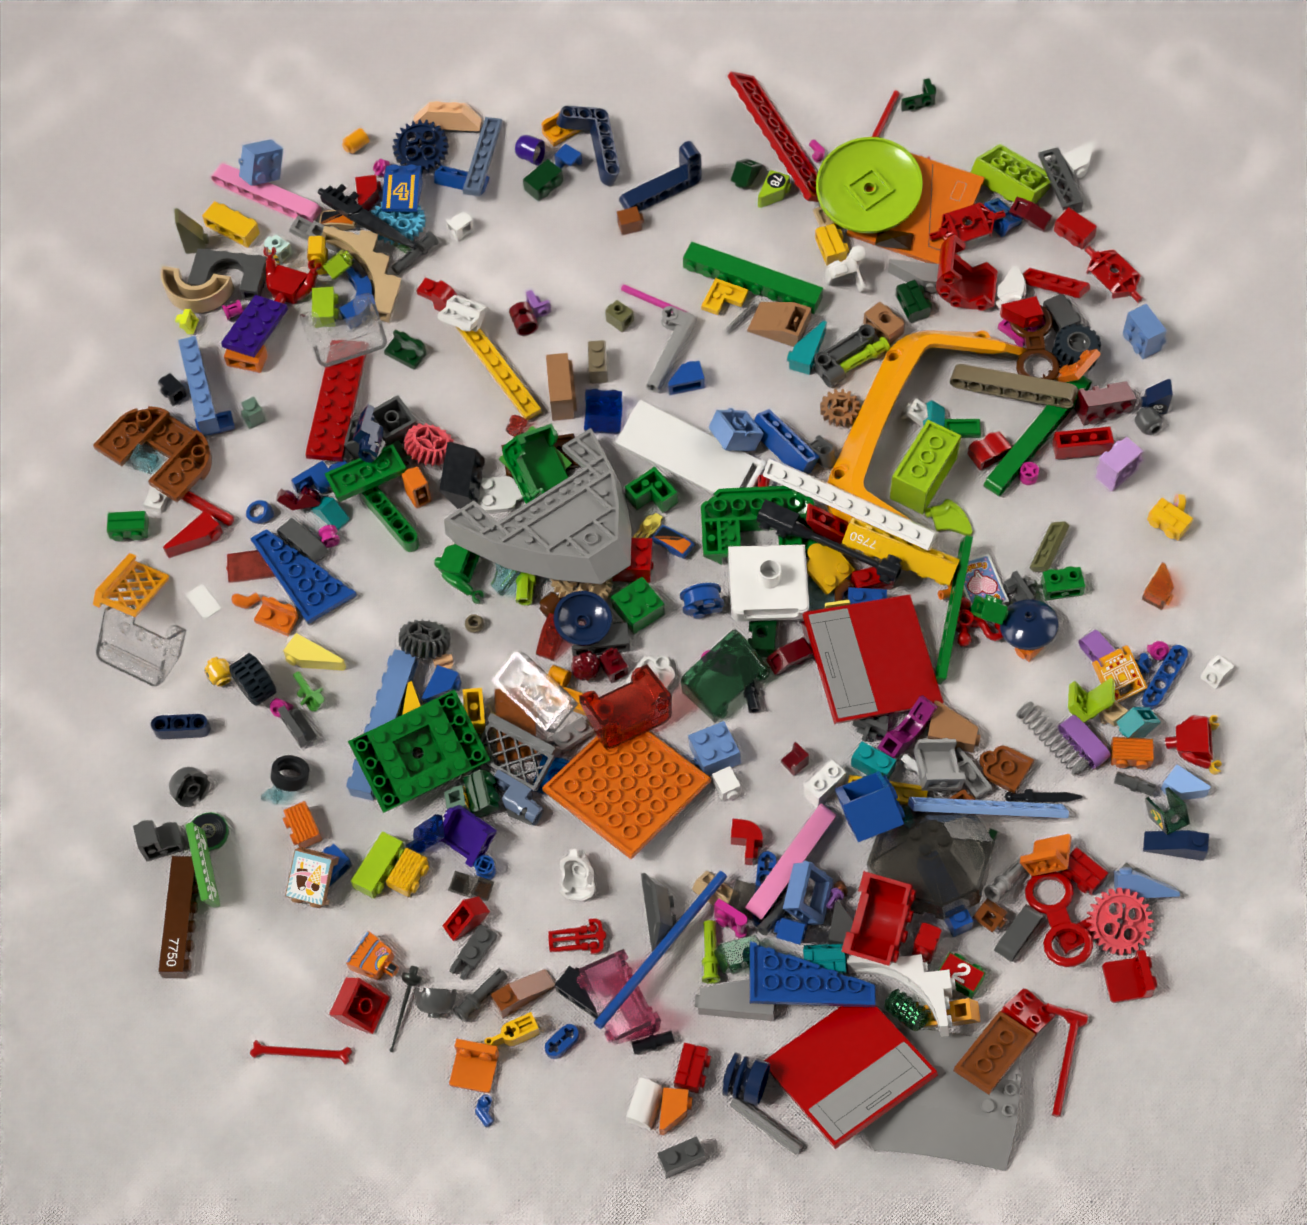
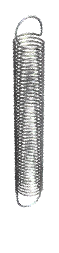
(741, 318)

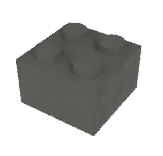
(394, 419)

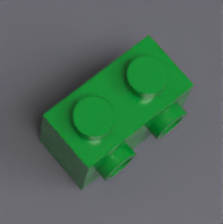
(1062, 583)
(989, 608)

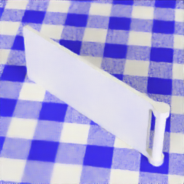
(685, 450)

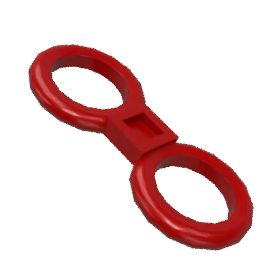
(1059, 919)

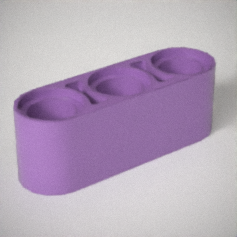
(1095, 646)
(1084, 741)

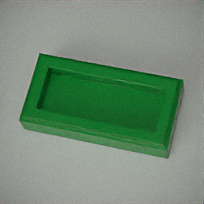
(965, 427)

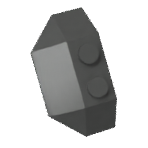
(658, 909)

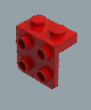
(1129, 978)
(1028, 1011)

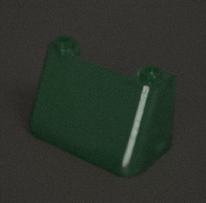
(723, 675)

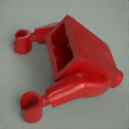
(287, 283)

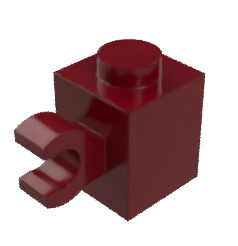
(613, 665)

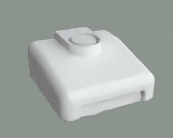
(768, 582)

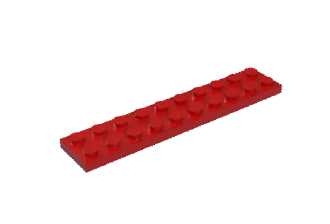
(776, 132)

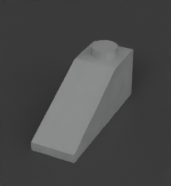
(923, 273)

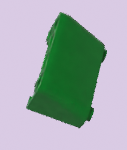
(534, 461)

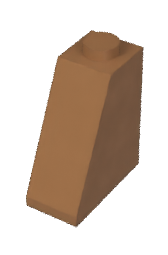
(951, 725)

